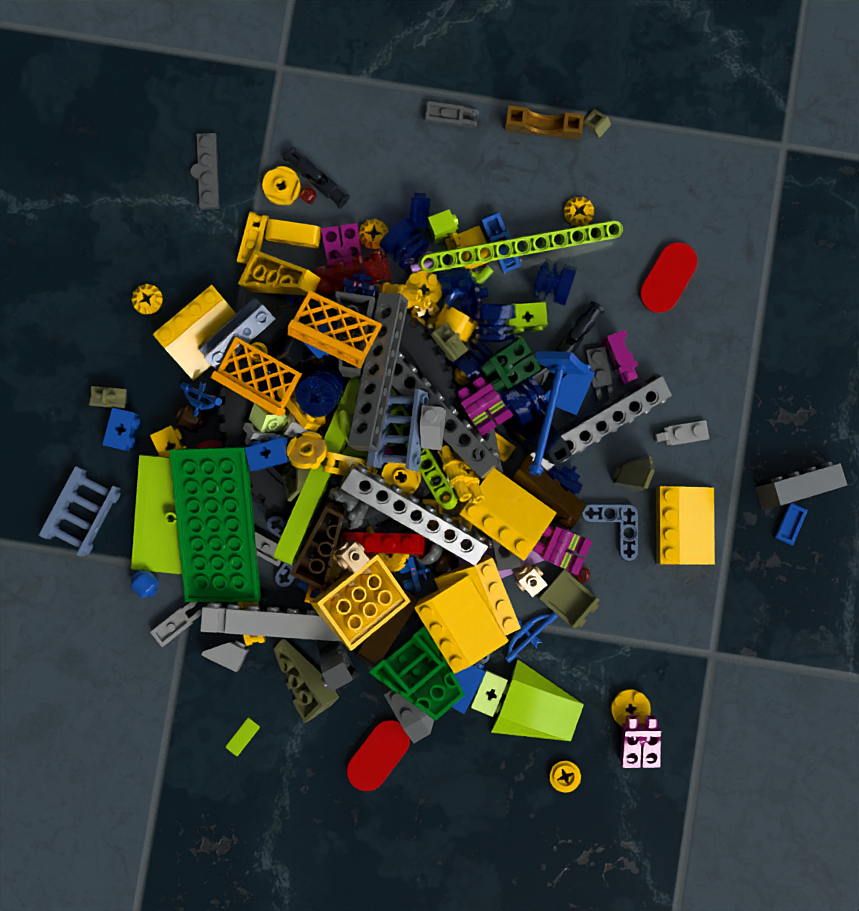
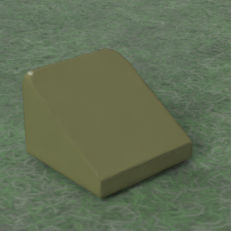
(597, 123)

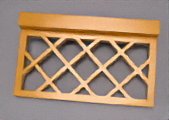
(324, 341)
(245, 388)

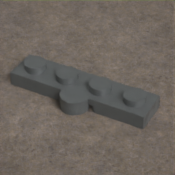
(207, 171)

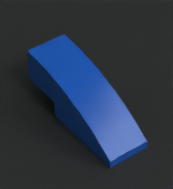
(495, 231)

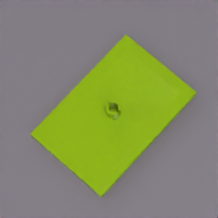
(155, 518)

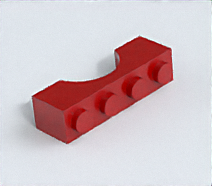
(388, 542)

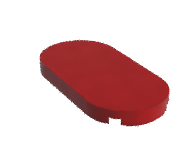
(668, 277)
(378, 755)

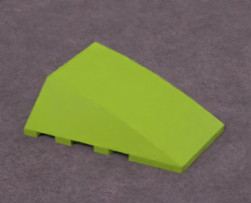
(537, 708)

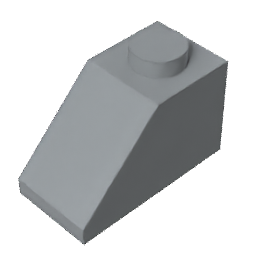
(432, 427)
(228, 654)

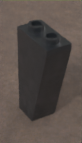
(529, 434)

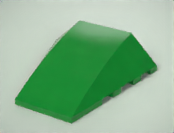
(421, 675)

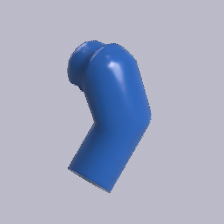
(449, 299)

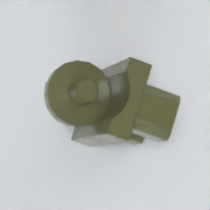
(449, 342)
(108, 397)

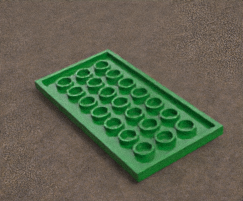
(215, 524)

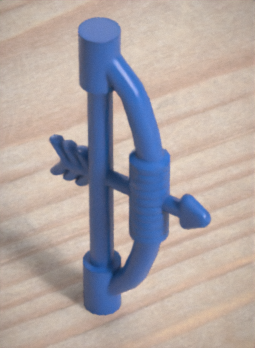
(197, 402)
(549, 618)

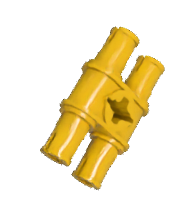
(414, 296)
(460, 476)

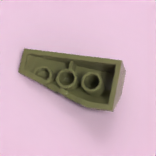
(305, 682)

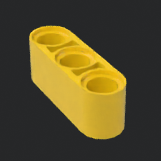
(293, 233)

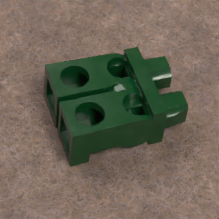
(511, 364)

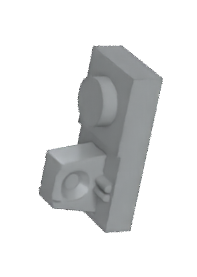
(293, 428)
(254, 434)

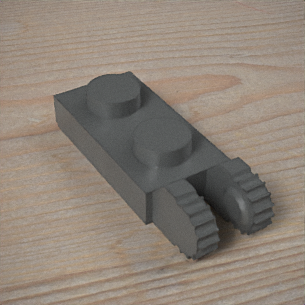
(449, 114)
(598, 360)

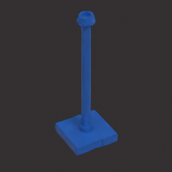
(559, 364)

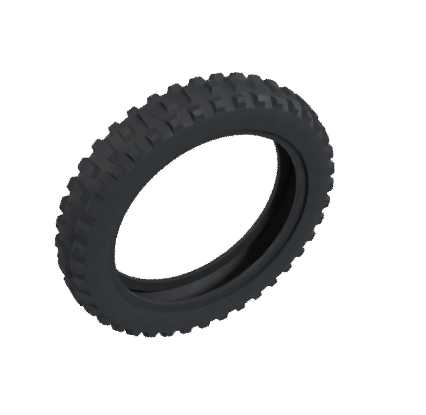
(234, 411)

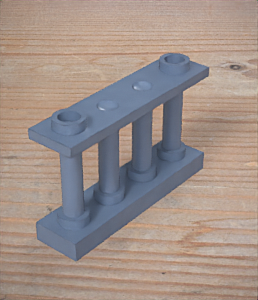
(244, 324)
(413, 457)
(69, 495)

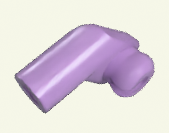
(427, 262)

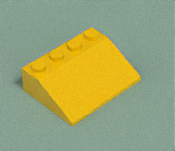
(192, 328)
(509, 514)
(684, 525)
(490, 587)
(360, 602)
(460, 623)

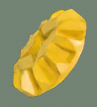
(578, 220)
(367, 227)
(155, 300)
(432, 310)
(573, 780)

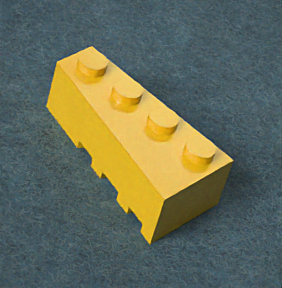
(277, 276)

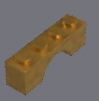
(528, 122)

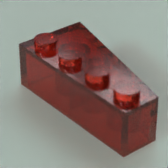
(376, 266)

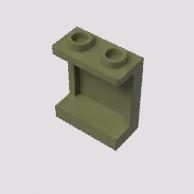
(569, 599)

